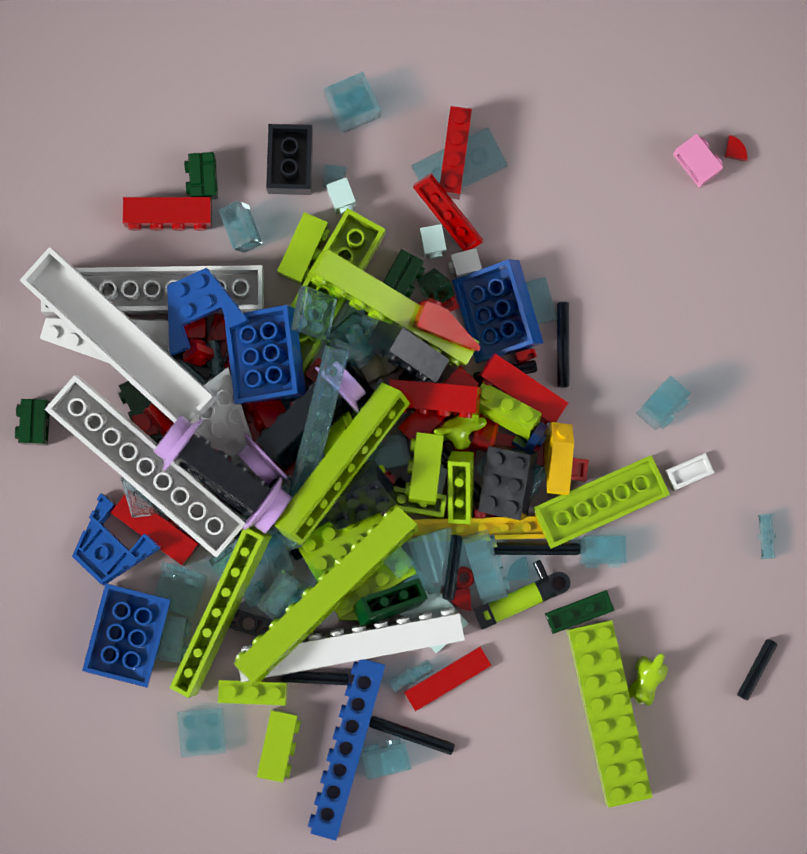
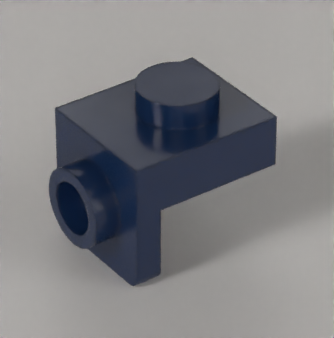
(535, 440)

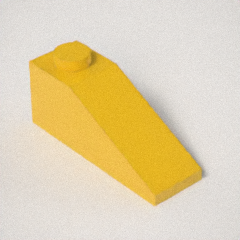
(558, 457)

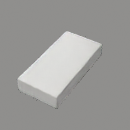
(689, 471)

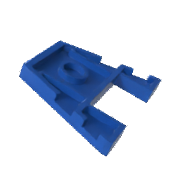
(195, 299)
(103, 552)

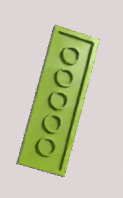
(601, 501)

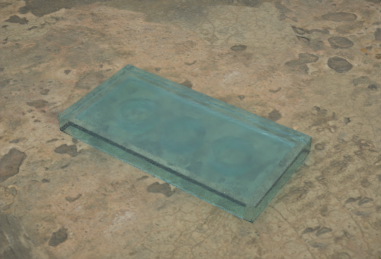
(481, 160)

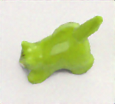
(459, 428)
(649, 676)

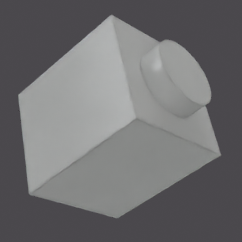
(464, 263)

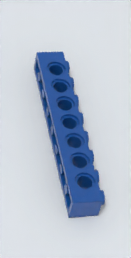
(330, 827)

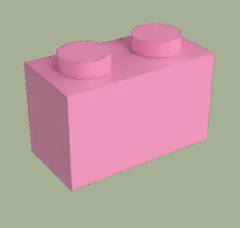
(698, 160)

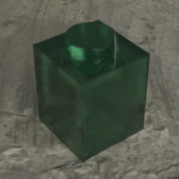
(436, 286)

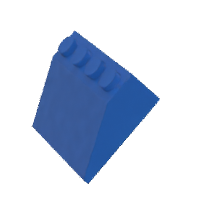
(498, 310)
(266, 357)
(126, 635)

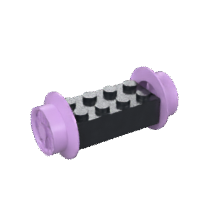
(284, 437)
(222, 476)

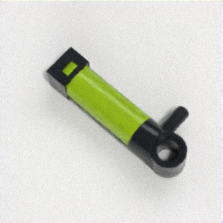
(522, 598)

